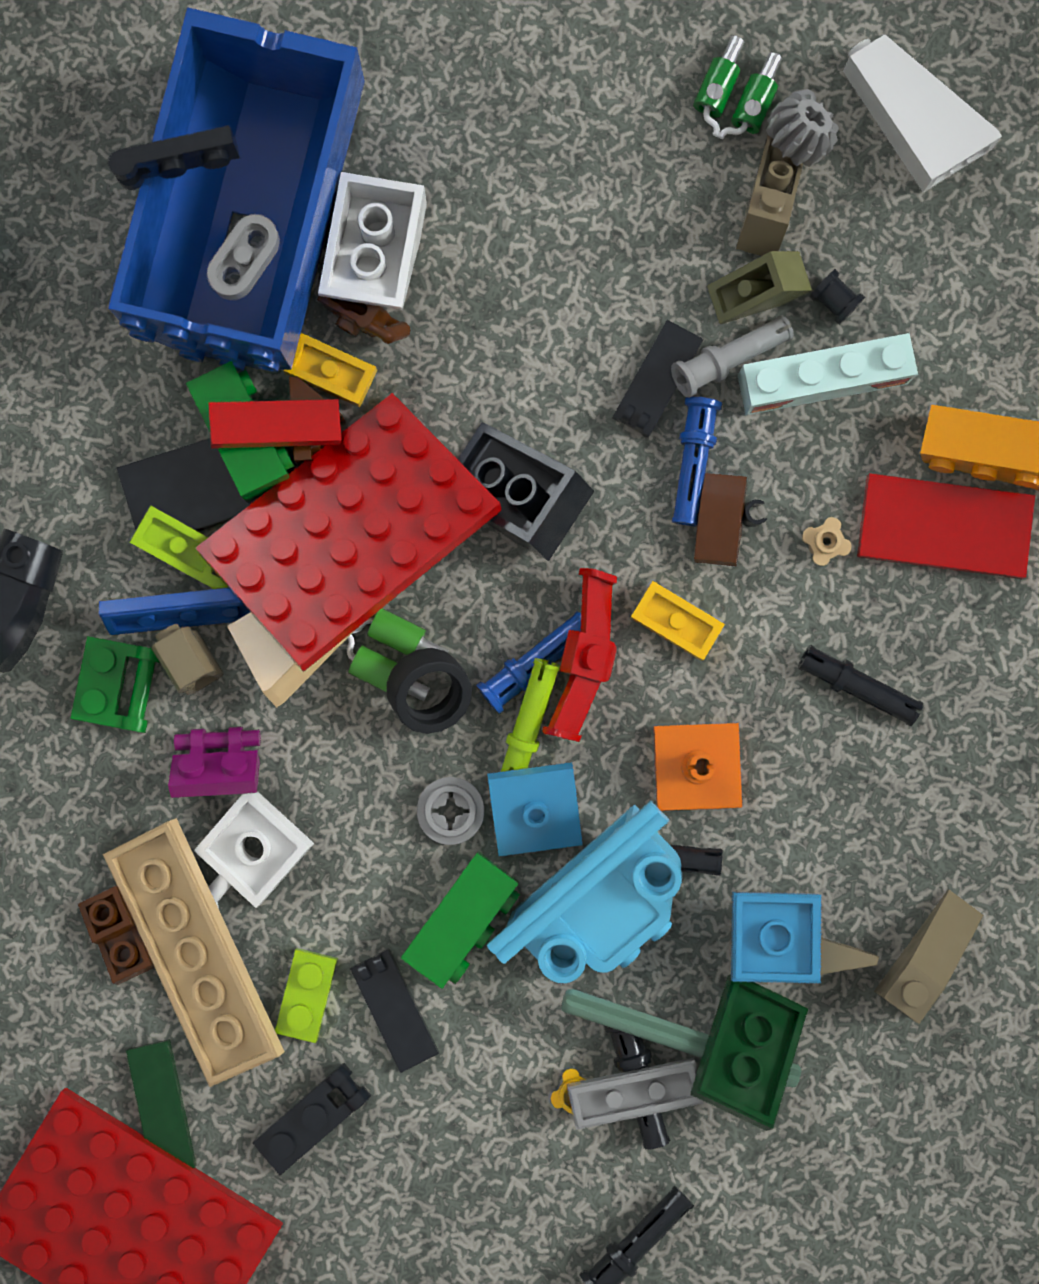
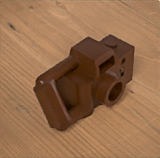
(365, 318)

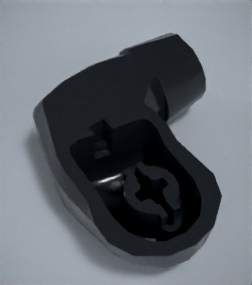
(26, 579)

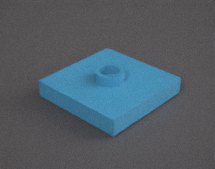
(535, 809)
(776, 937)

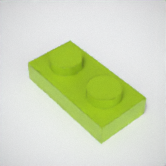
(306, 995)

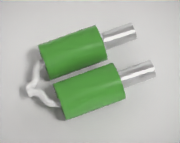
(396, 634)

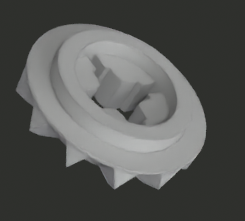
(436, 825)

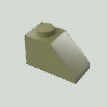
(759, 286)

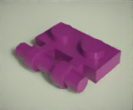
(215, 772)

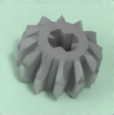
(802, 129)

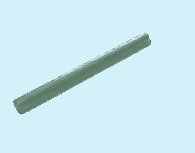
(644, 1025)

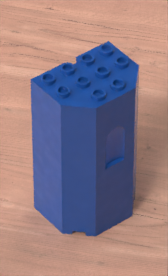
(292, 121)

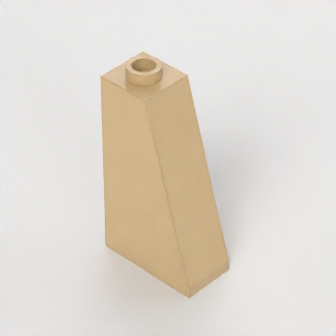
(269, 663)

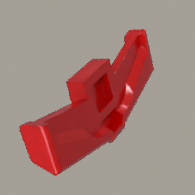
(586, 656)

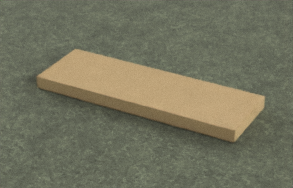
(193, 953)

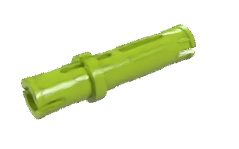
(530, 717)

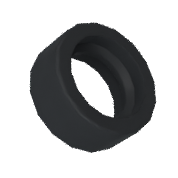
(441, 715)

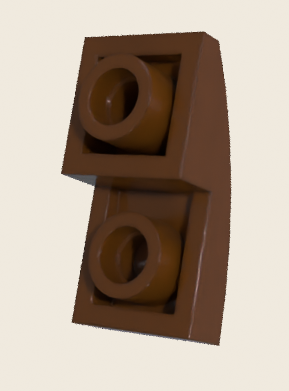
(720, 519)
(116, 935)

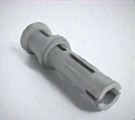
(716, 362)

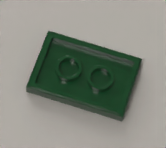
(749, 1052)

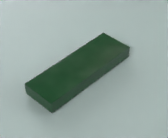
(160, 1099)

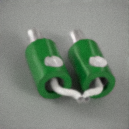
(719, 85)

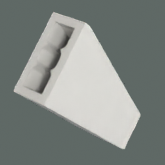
(917, 113)

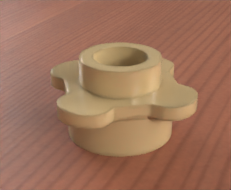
(821, 552)

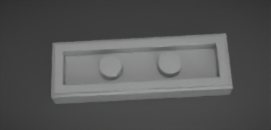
(633, 1093)

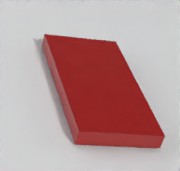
(946, 526)

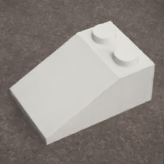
(373, 240)

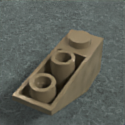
(769, 202)

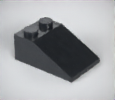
(534, 491)

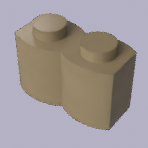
(186, 659)

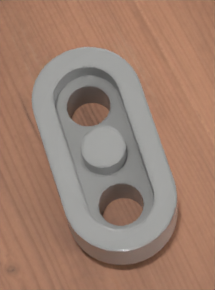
(240, 257)

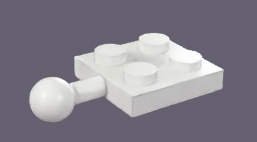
(227, 855)

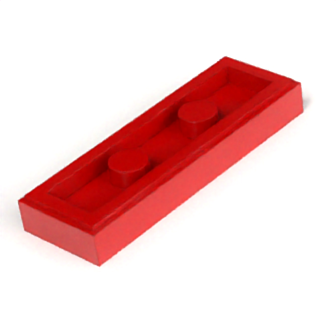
(274, 423)

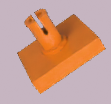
(697, 766)

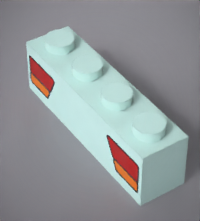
(827, 374)

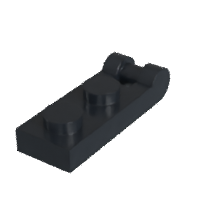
(173, 156)
(310, 1120)

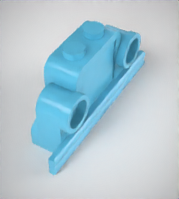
(599, 902)

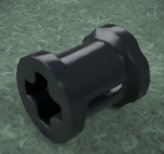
(837, 296)

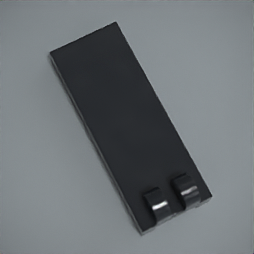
(654, 381)
(394, 1010)

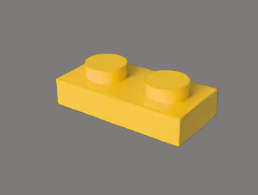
(332, 370)
(677, 621)

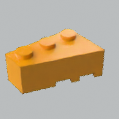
(982, 445)

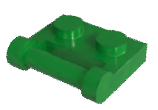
(102, 684)

